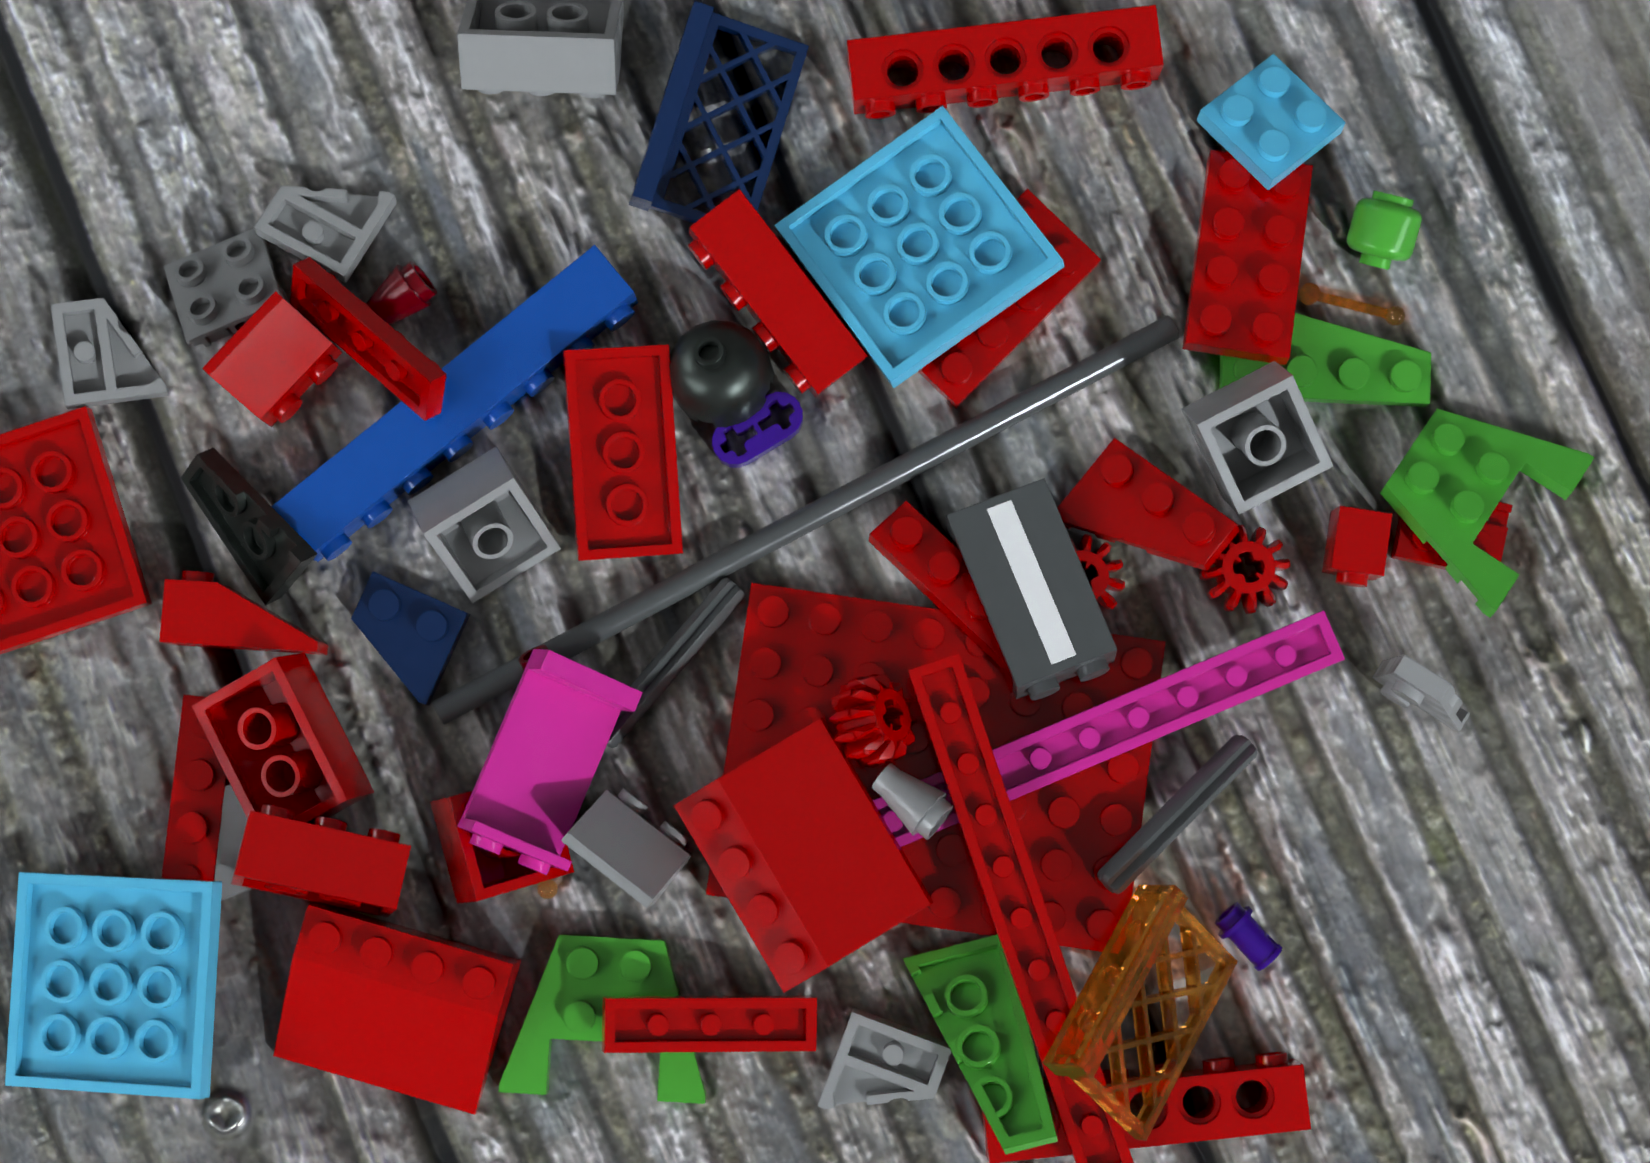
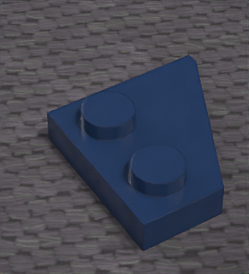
(410, 632)

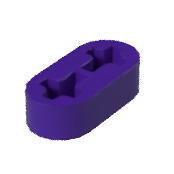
(764, 440)

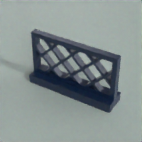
(682, 94)

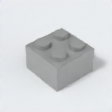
(1257, 437)

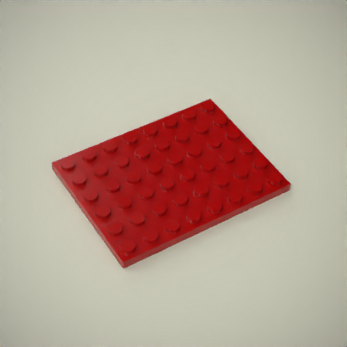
(812, 642)

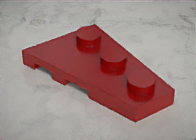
(1144, 507)

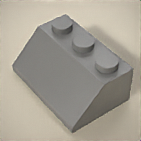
(541, 46)

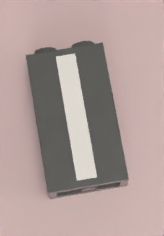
(1033, 589)

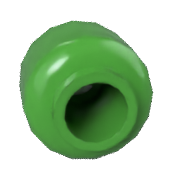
(1384, 229)

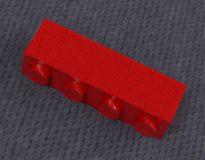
(776, 294)

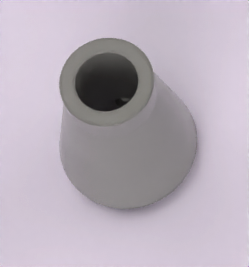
(913, 801)

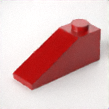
(217, 616)

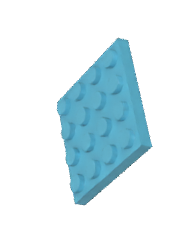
(919, 246)
(114, 984)

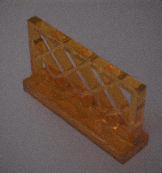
(1118, 985)

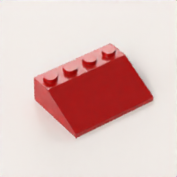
(803, 854)
(394, 1006)

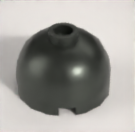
(720, 373)

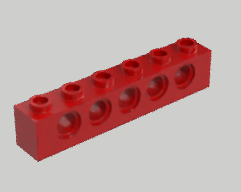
(1128, 30)
(1279, 1110)

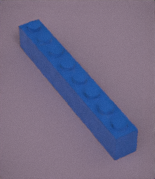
(478, 393)

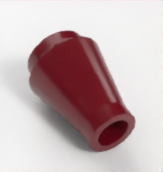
(402, 293)

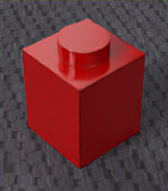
(1356, 545)

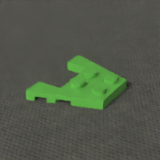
(1456, 481)
(571, 1008)

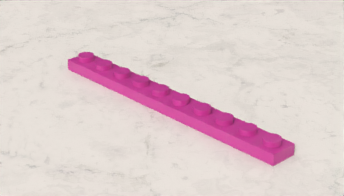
(1152, 711)

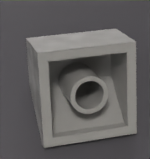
(483, 524)
(629, 846)

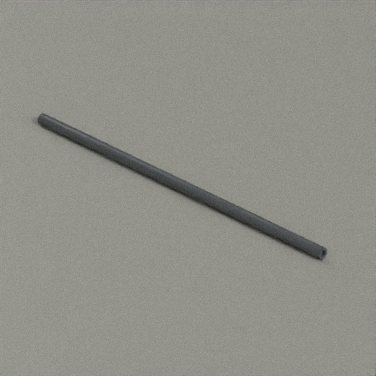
(818, 513)

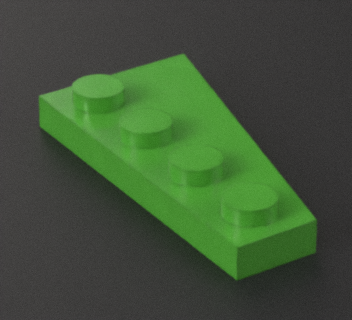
(1346, 367)
(989, 1037)

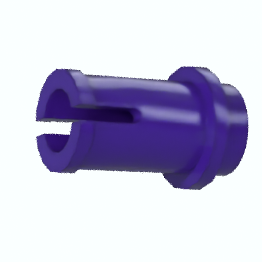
(1248, 935)

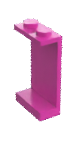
(544, 759)

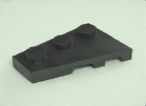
(252, 531)

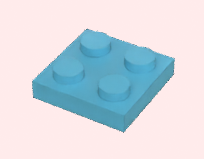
(1270, 121)

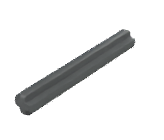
(678, 653)
(1177, 813)

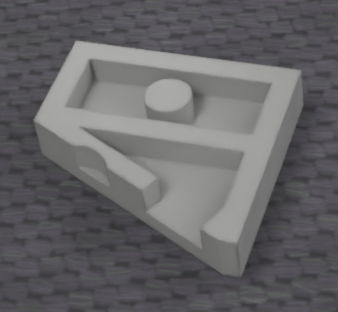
(1412, 683)

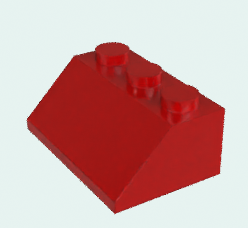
(283, 741)
(321, 861)

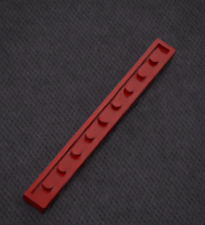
(1011, 893)

